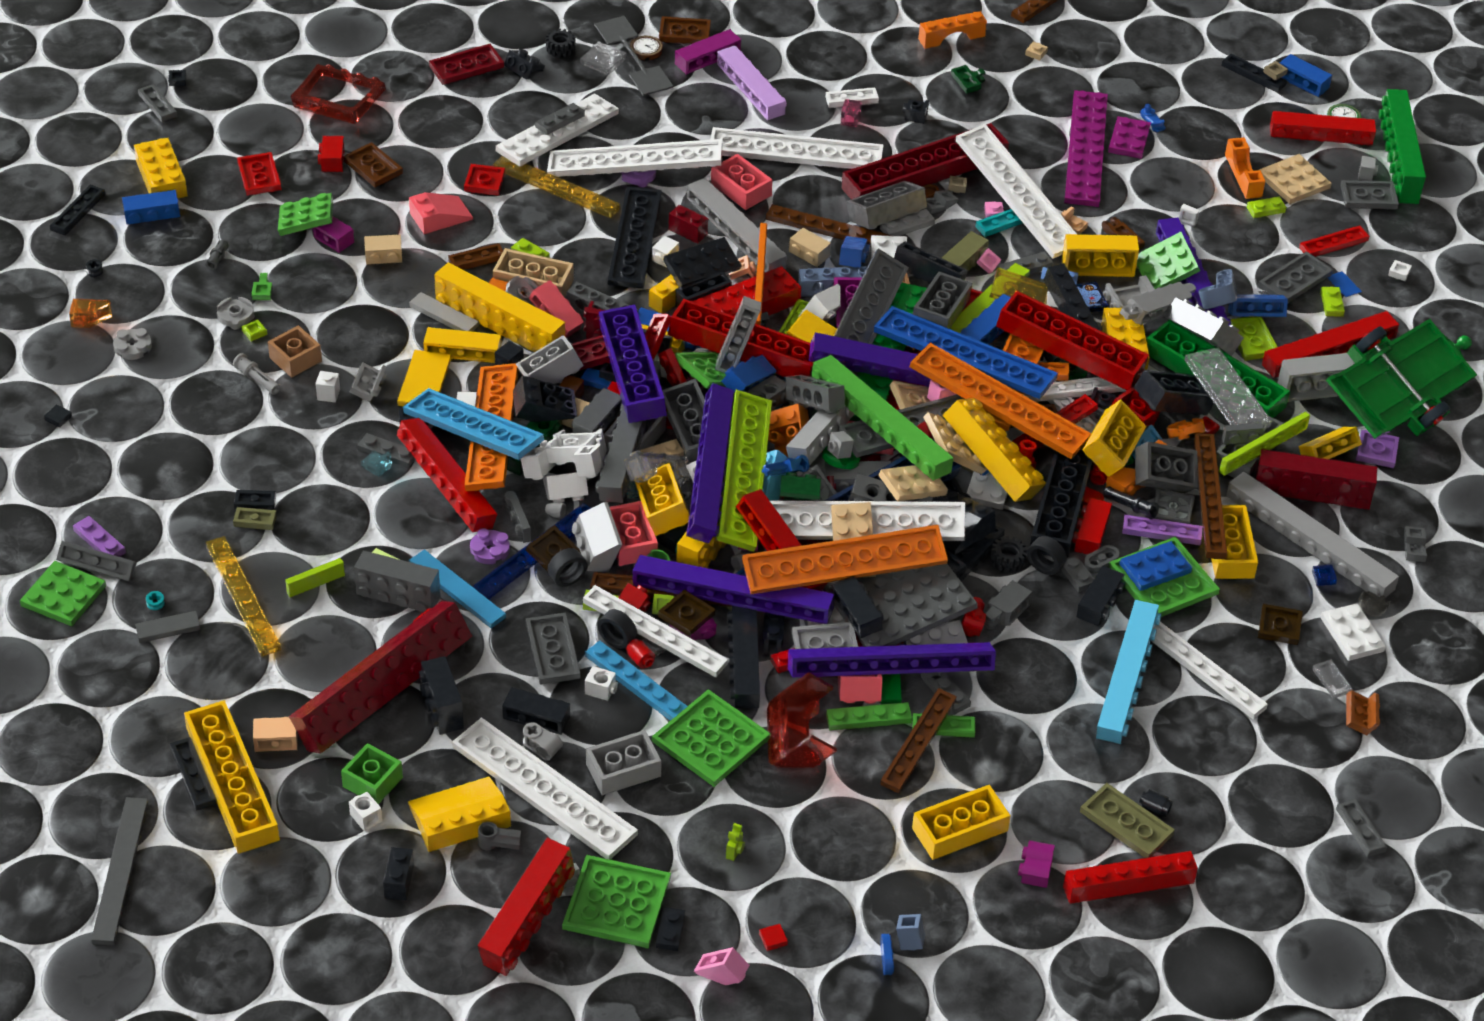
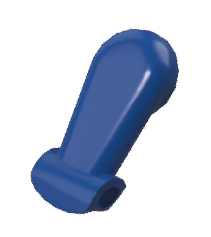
(1149, 115)

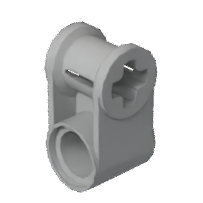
(541, 741)

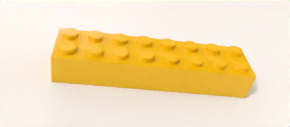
(496, 308)
(232, 777)

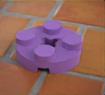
(639, 178)
(486, 537)

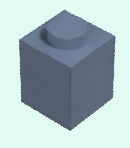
(910, 932)

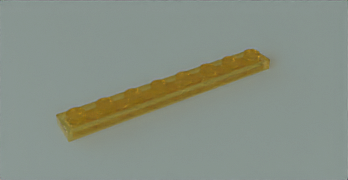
(560, 187)
(243, 596)

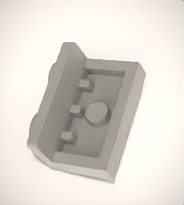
(367, 382)

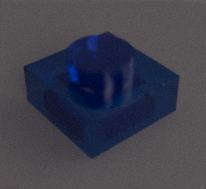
(1324, 575)

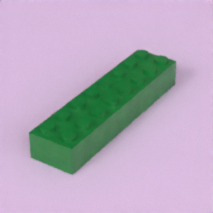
(1402, 146)
(1171, 344)

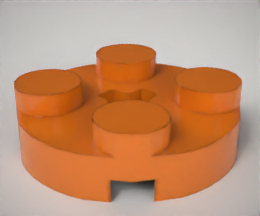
(1182, 428)

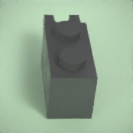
(1007, 605)

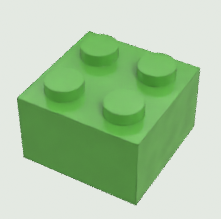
(372, 773)

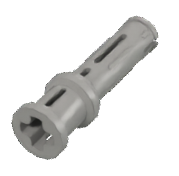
(251, 369)

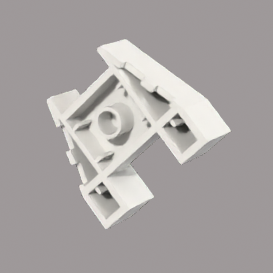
(583, 449)

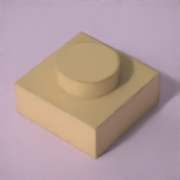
(1036, 51)

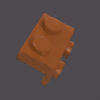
(1362, 712)

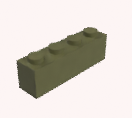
(967, 251)

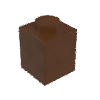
(574, 383)

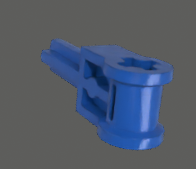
(791, 465)

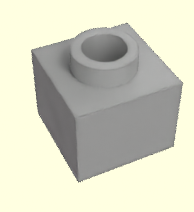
(1367, 168)
(840, 444)

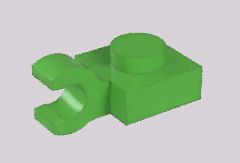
(263, 289)

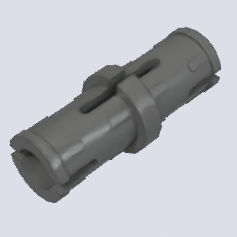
(217, 254)

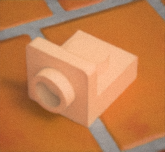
(1076, 223)
(747, 267)

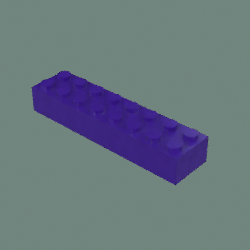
(632, 364)

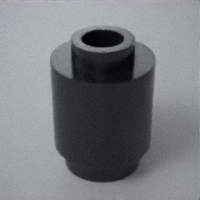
(1156, 803)

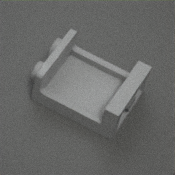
(1119, 297)

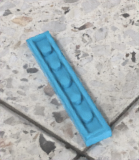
(462, 591)

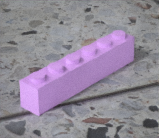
(751, 82)

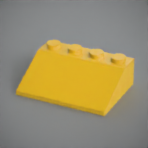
(458, 812)

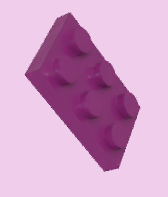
(1129, 137)

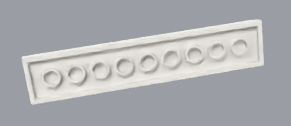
(797, 148)
(635, 158)
(1016, 188)
(814, 519)
(545, 789)

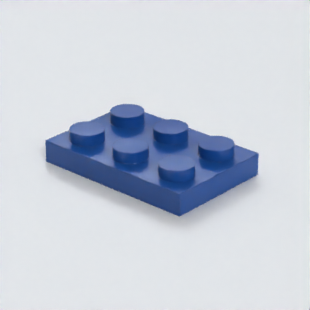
(1155, 565)

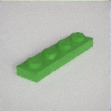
(868, 716)

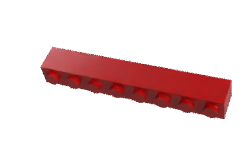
(1329, 342)
(446, 474)

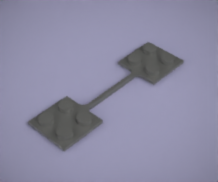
(647, 79)

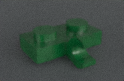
(968, 80)

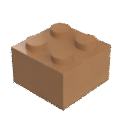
(295, 351)

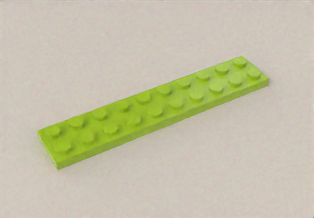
(743, 465)

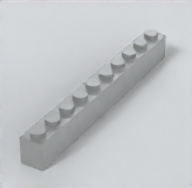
(1312, 535)

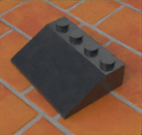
(978, 521)

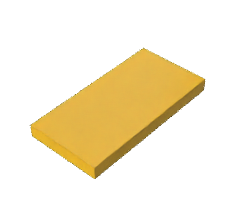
(424, 372)

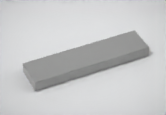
(443, 313)

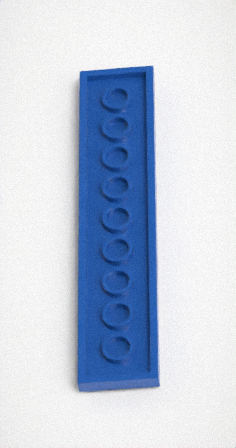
(998, 364)

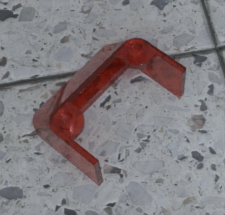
(789, 725)

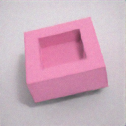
(993, 208)
(988, 261)

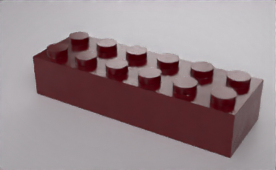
(1317, 479)

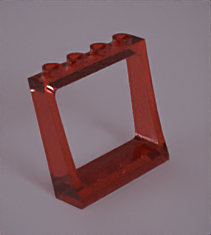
(330, 109)

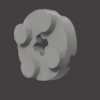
(518, 285)
(244, 313)
(141, 342)

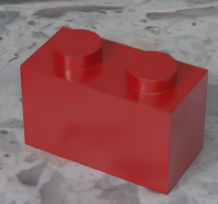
(332, 153)

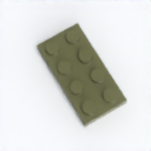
(1127, 821)

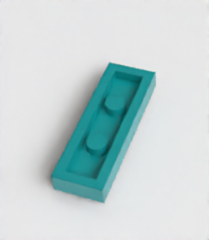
(998, 223)

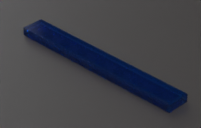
(522, 560)

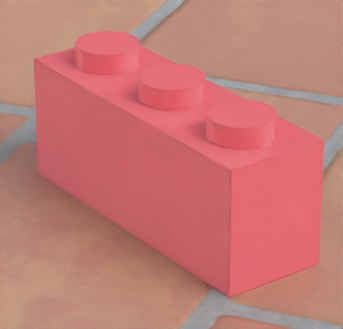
(549, 299)

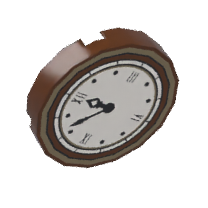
(646, 47)

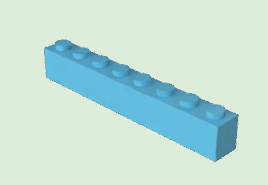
(1127, 672)

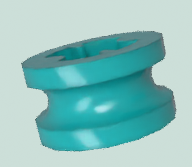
(155, 595)

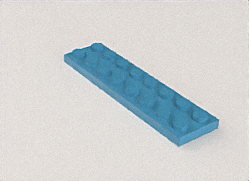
(473, 423)

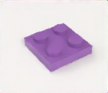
(1377, 451)

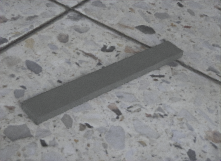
(119, 871)

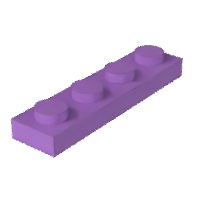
(1162, 529)

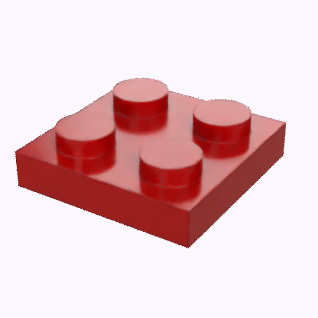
(484, 179)

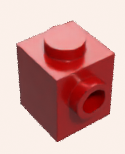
(636, 597)

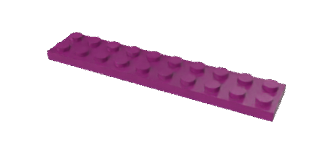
(1086, 148)

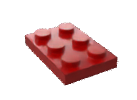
(259, 173)

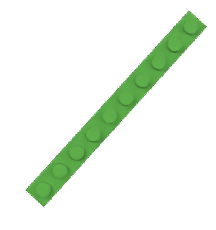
(886, 419)

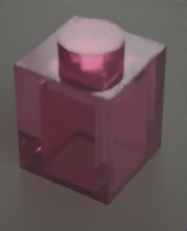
(851, 113)

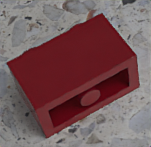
(688, 224)

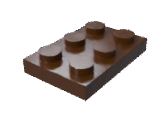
(683, 30)
(373, 164)

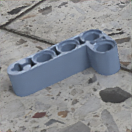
(1220, 294)

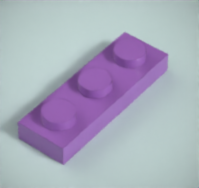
(98, 537)

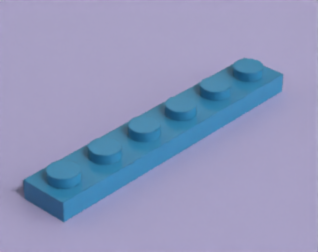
(635, 680)

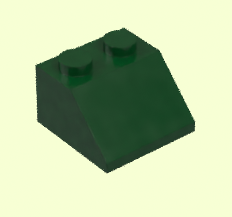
(799, 488)

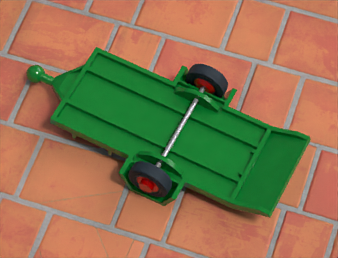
(1403, 378)

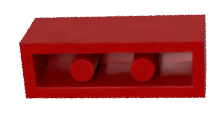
(1092, 526)

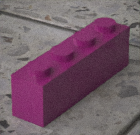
(705, 51)

